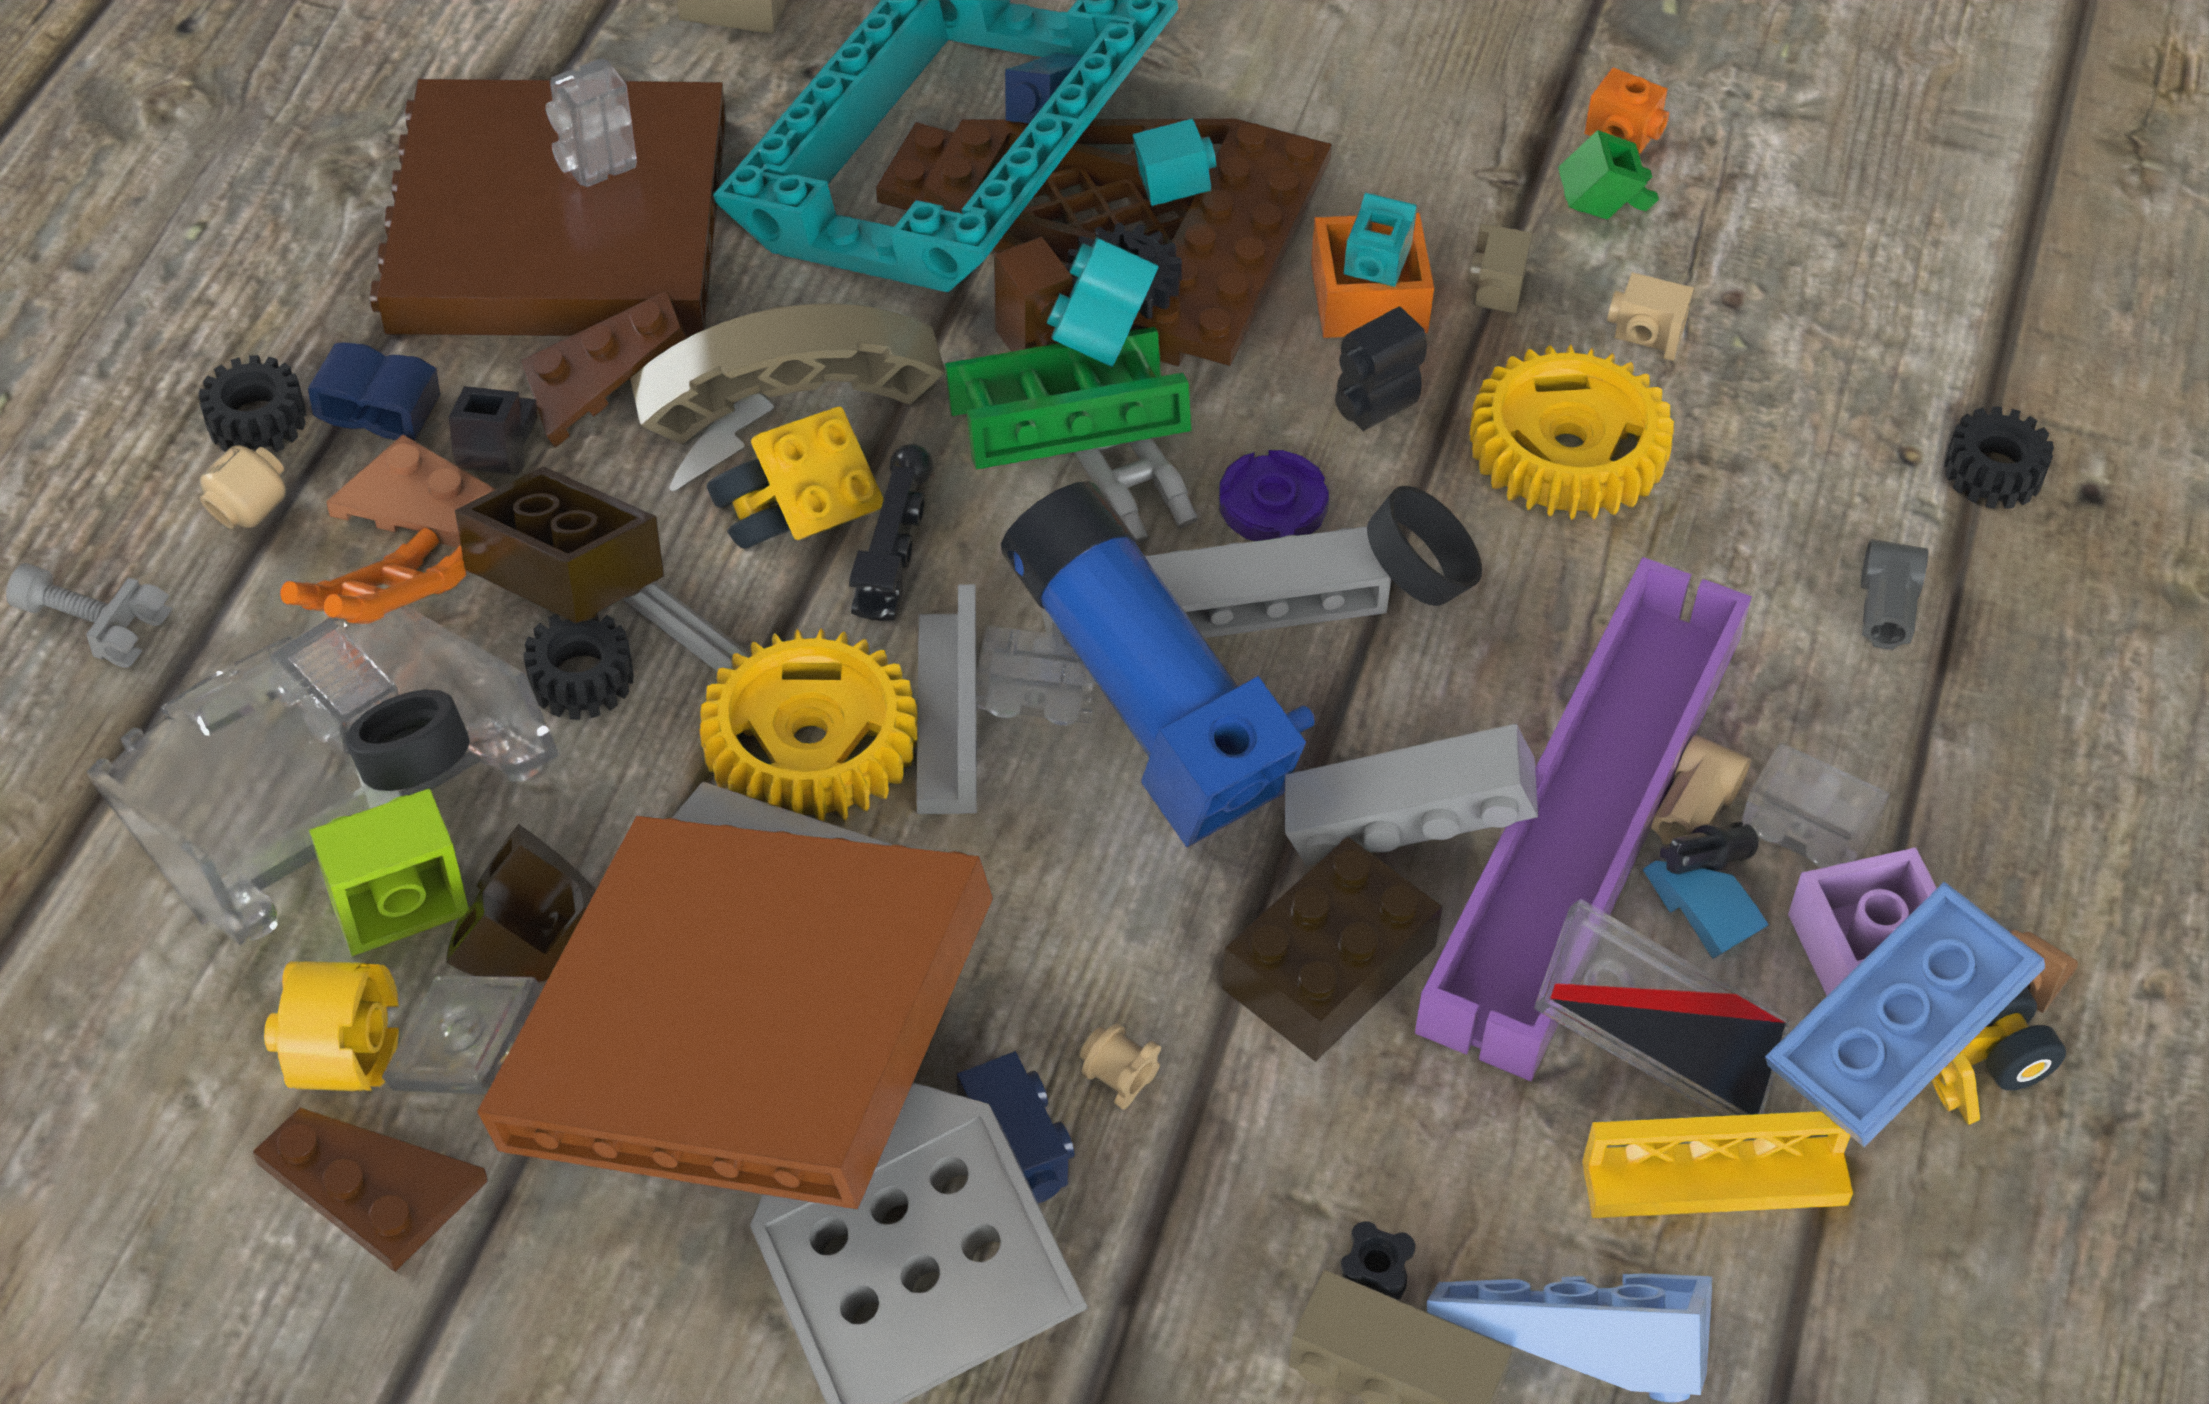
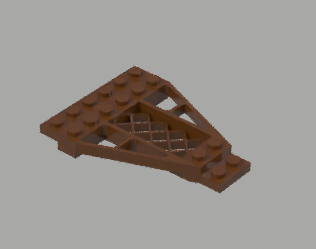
(1224, 236)

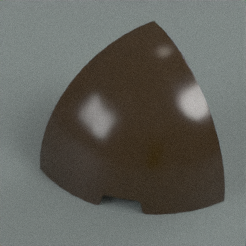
(522, 912)

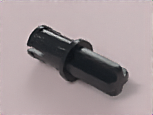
(1710, 847)

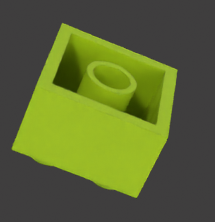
(390, 871)

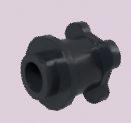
(1378, 1259)

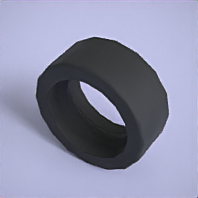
(407, 740)

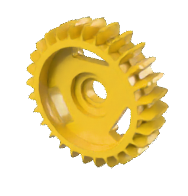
(1576, 396)
(805, 686)

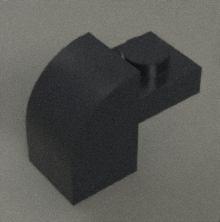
(491, 430)

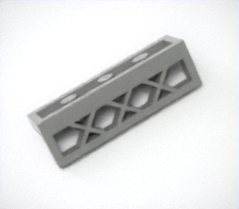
(948, 709)

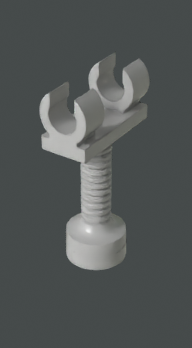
(33, 588)

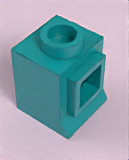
(1378, 255)

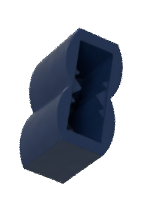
(374, 391)

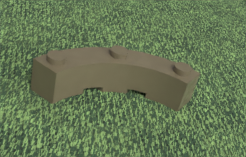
(780, 355)

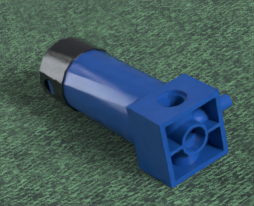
(1207, 741)

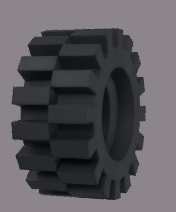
(249, 384)
(1991, 478)
(579, 689)

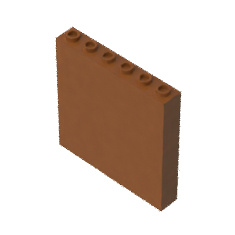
(741, 1009)

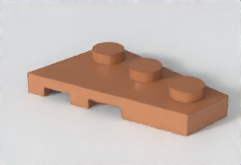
(409, 490)

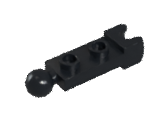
(879, 570)

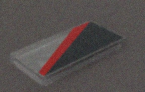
(1661, 1013)

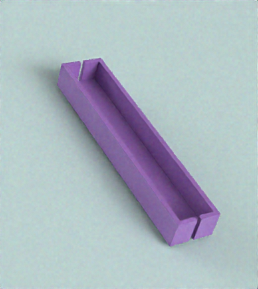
(1595, 809)

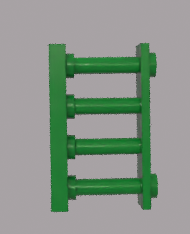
(1056, 403)

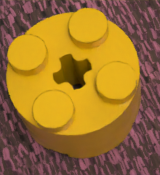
(334, 1025)

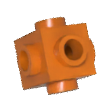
(1628, 108)

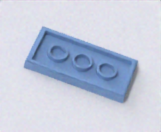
(1904, 1013)

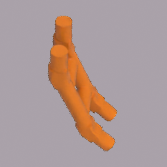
(357, 595)

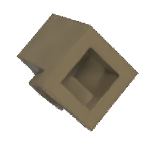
(1500, 267)

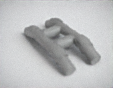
(1150, 466)

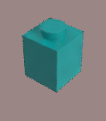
(1174, 161)

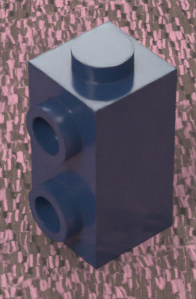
(1033, 83)
(1020, 1108)

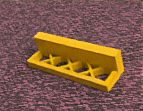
(1718, 1167)

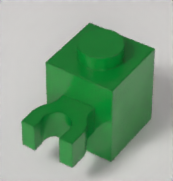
(1606, 176)

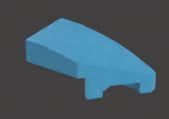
(1712, 904)

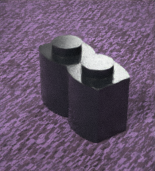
(1381, 368)

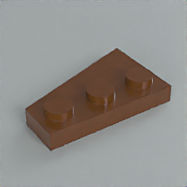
(593, 363)
(368, 1183)

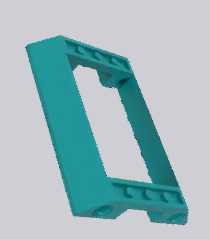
(784, 180)

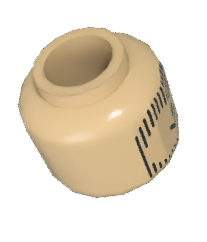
(243, 486)

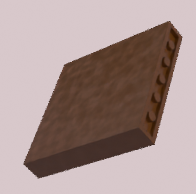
(514, 246)

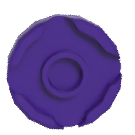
(1273, 496)

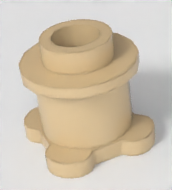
(1119, 1062)

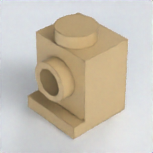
(1651, 313)

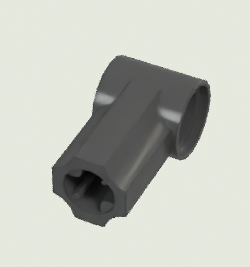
(1893, 584)

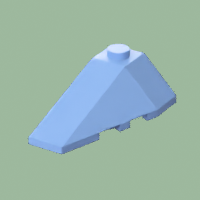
(1634, 1335)

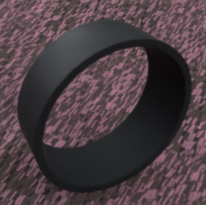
(1439, 531)

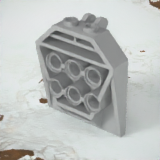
(973, 1306)

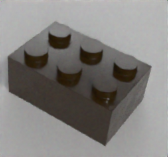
(560, 544)
(1331, 948)

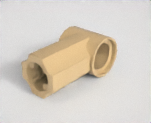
(1702, 784)

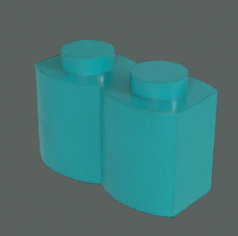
(1103, 300)

